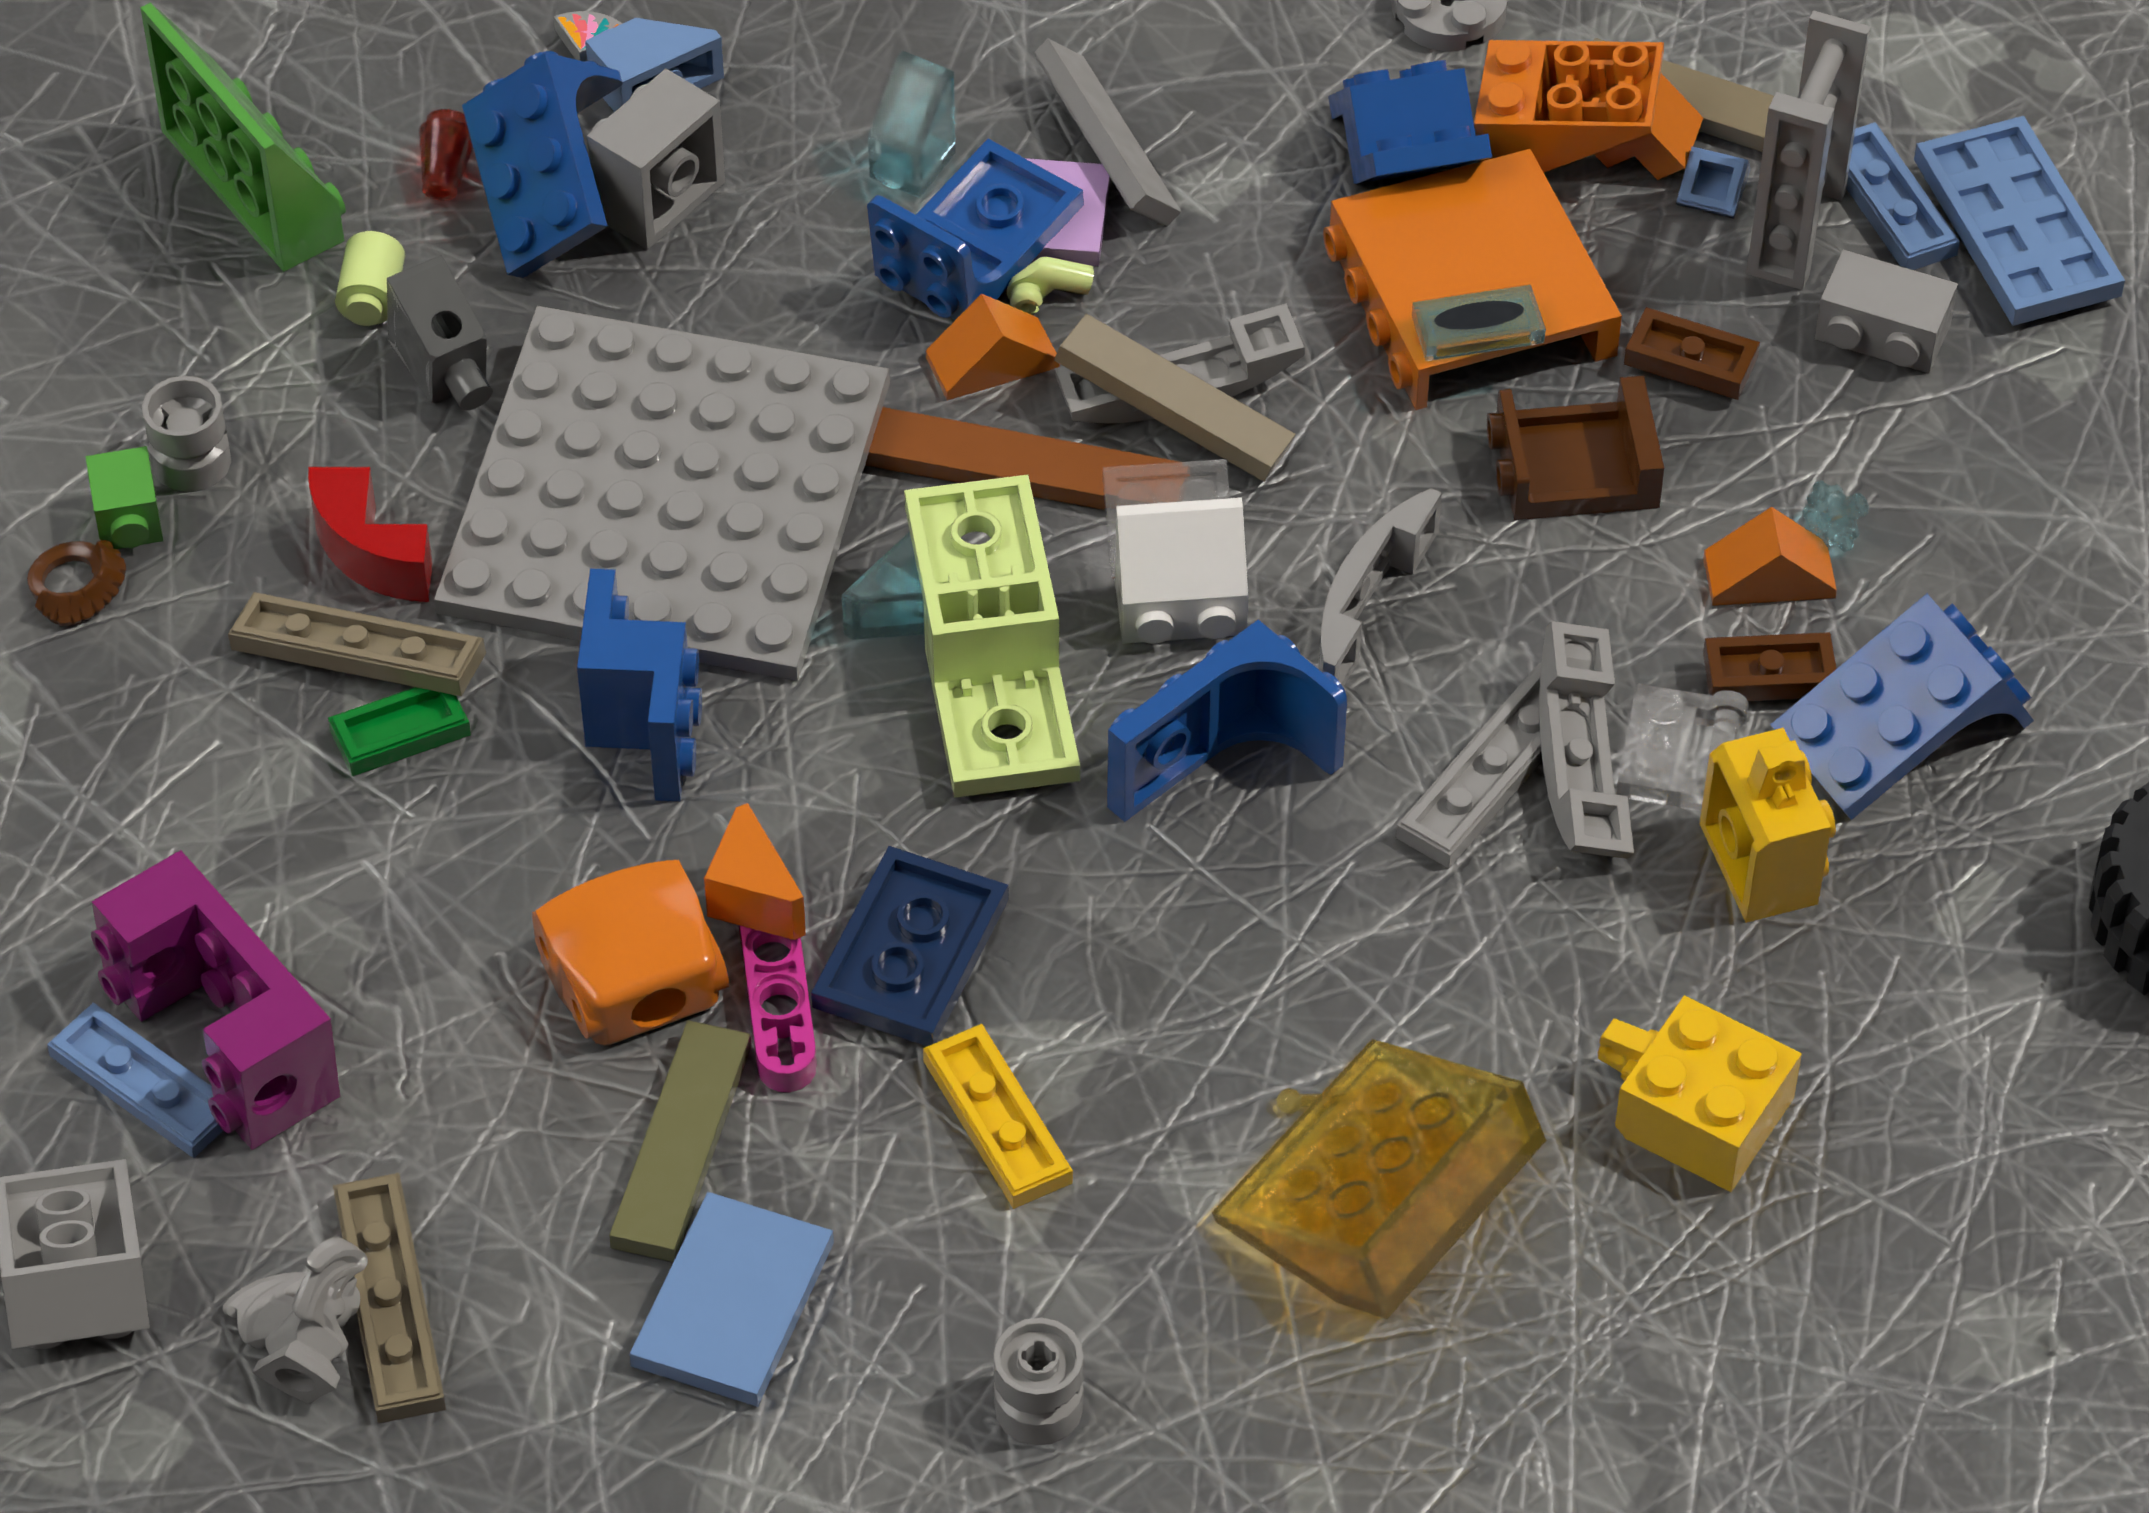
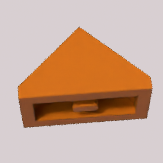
(989, 348)
(1769, 563)
(751, 883)

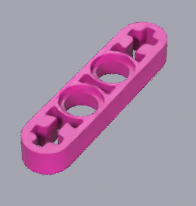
(772, 979)

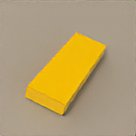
(997, 1116)

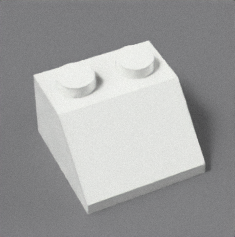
(1181, 570)

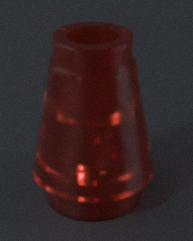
(444, 153)

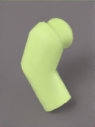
(1043, 276)

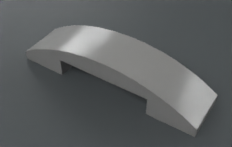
(1252, 353)
(1395, 541)
(1576, 741)

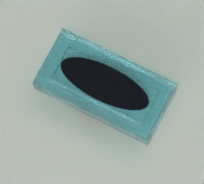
(1478, 322)

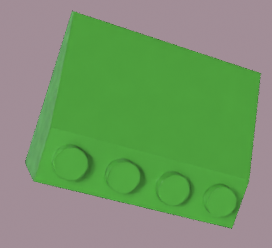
(240, 149)

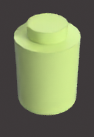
(364, 274)

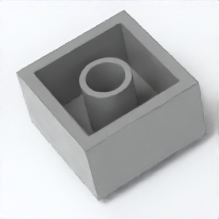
(657, 157)

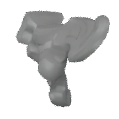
(302, 1319)

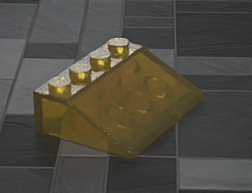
(1384, 1174)

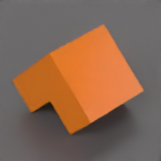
(1671, 137)

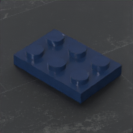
(910, 946)

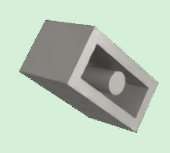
(1886, 311)

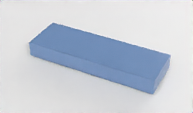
(1896, 202)
(138, 1078)

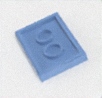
(732, 1299)

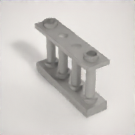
(1807, 150)

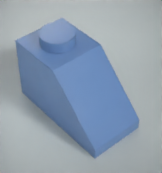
(646, 47)

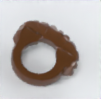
(80, 605)

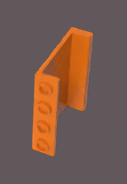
(1460, 236)

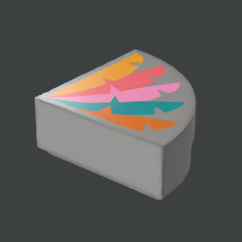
(579, 26)

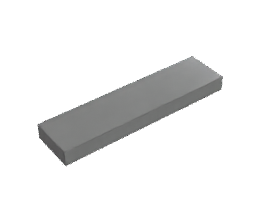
(1107, 133)
(1478, 779)

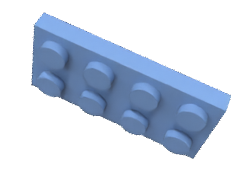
(2018, 220)

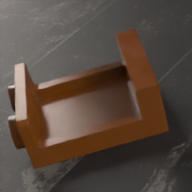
(1578, 455)

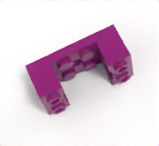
(177, 933)

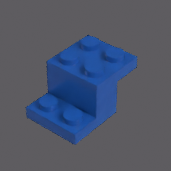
(1408, 122)
(638, 685)

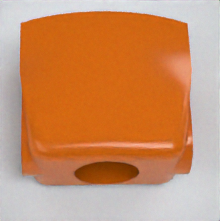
(630, 951)

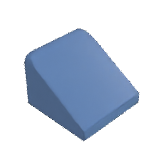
(1713, 182)

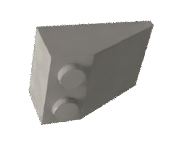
(70, 1255)

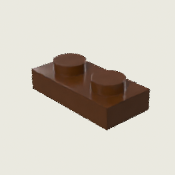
(1691, 353)
(1768, 664)

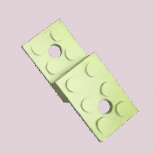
(991, 636)

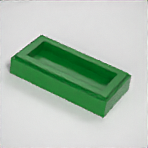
(397, 728)

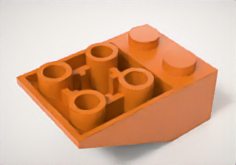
(1566, 97)

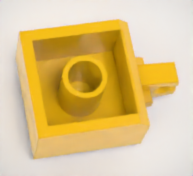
(1766, 824)
(1700, 1089)

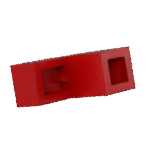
(378, 556)

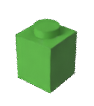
(124, 497)

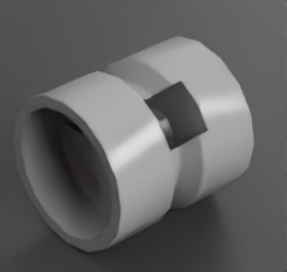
(186, 433)
(1038, 1381)

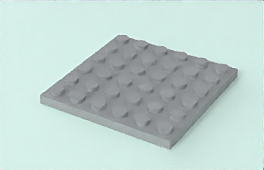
(685, 467)

